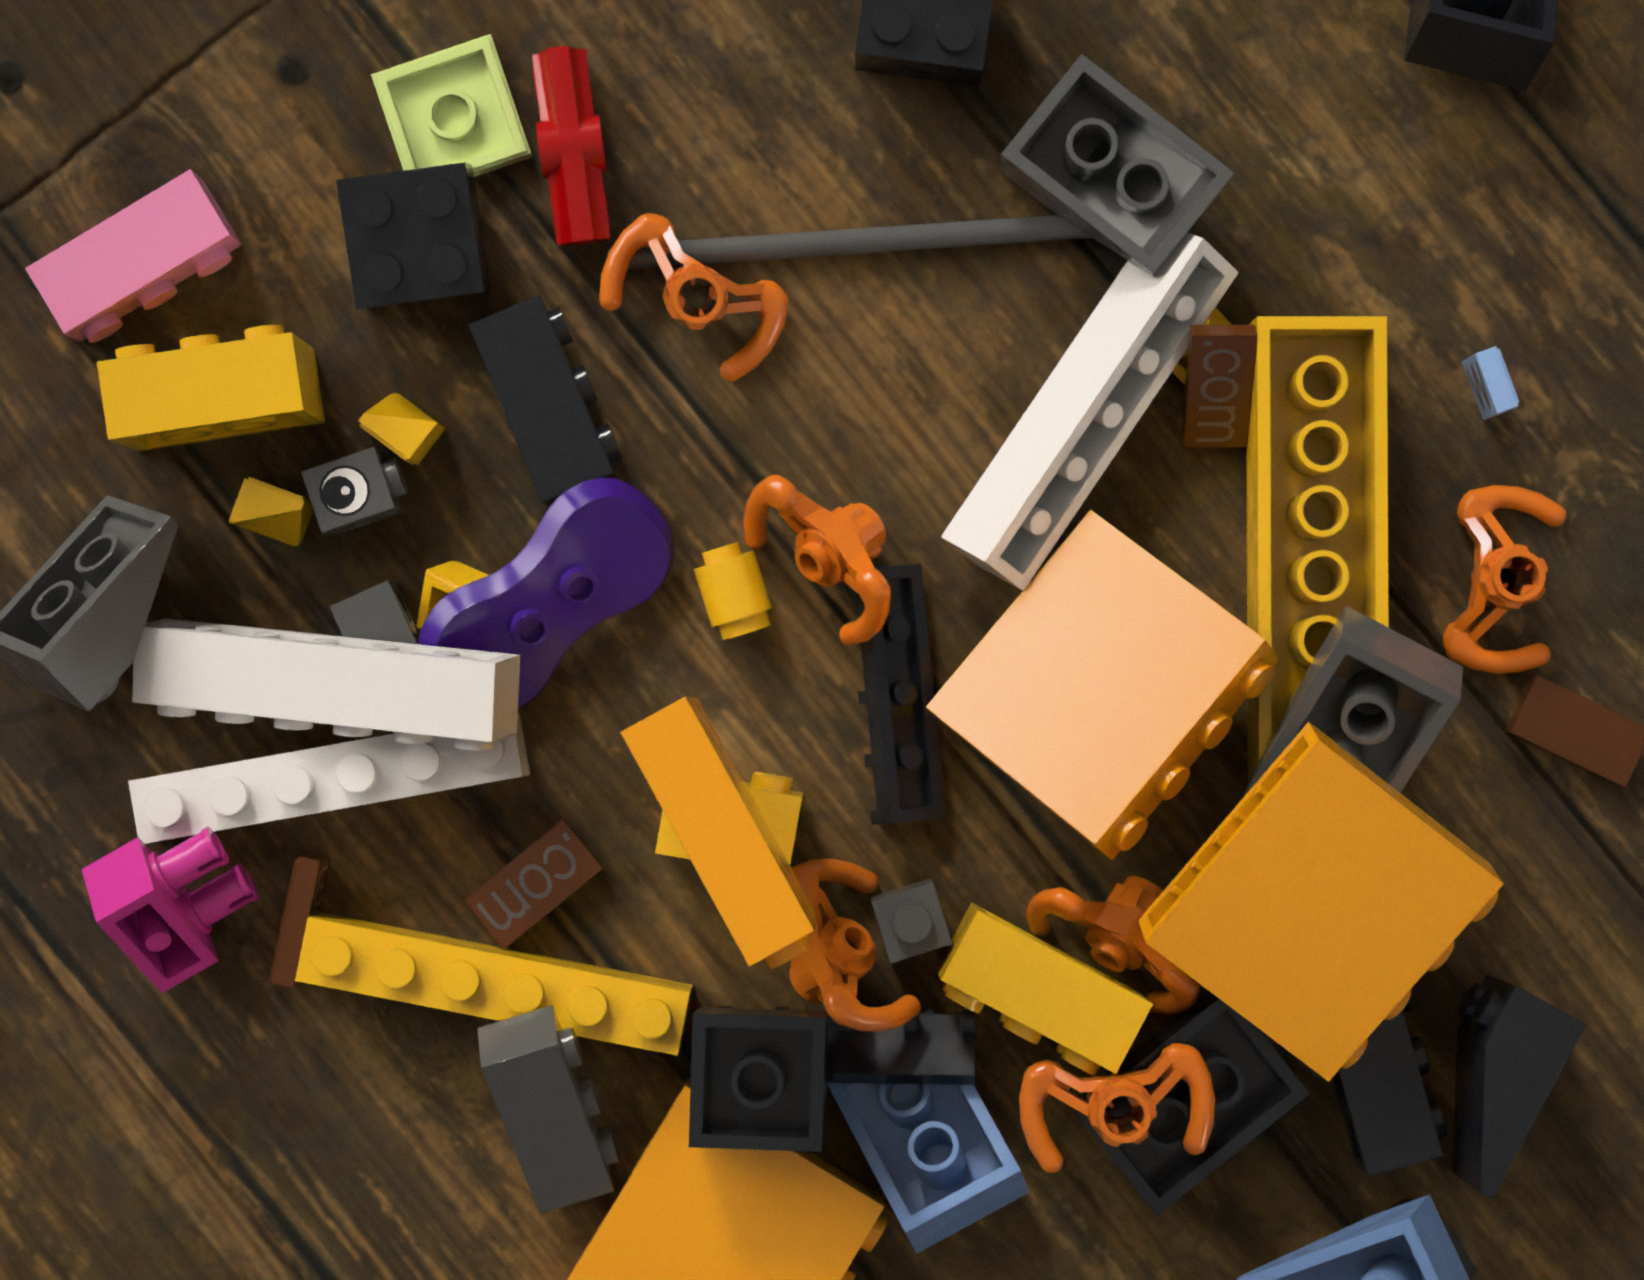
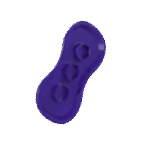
(587, 562)

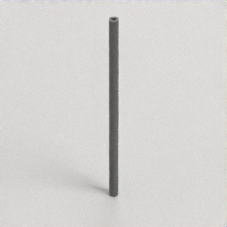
(867, 240)

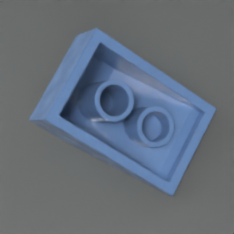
(932, 1154)
(1389, 1245)

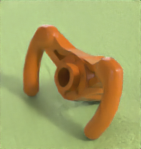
(764, 296)
(827, 547)
(1527, 576)
(1117, 936)
(842, 952)
(1174, 1063)

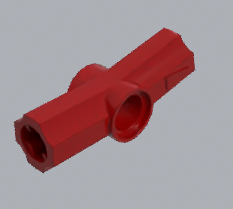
(571, 146)

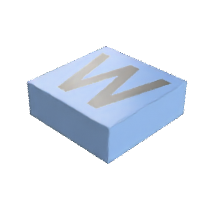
(1490, 382)

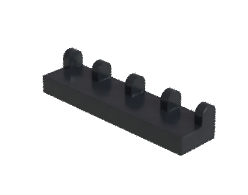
(896, 696)
(919, 1052)

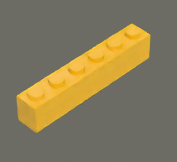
(493, 981)

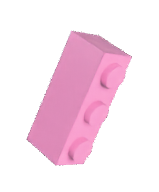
(135, 258)

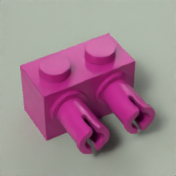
(150, 914)

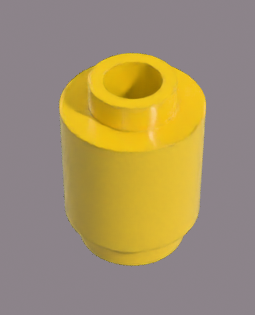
(733, 591)

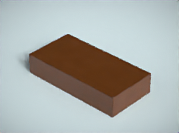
(1577, 731)

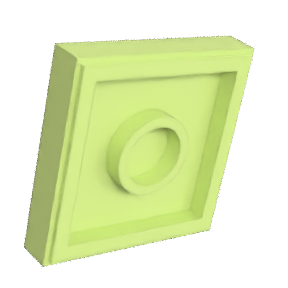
(453, 109)

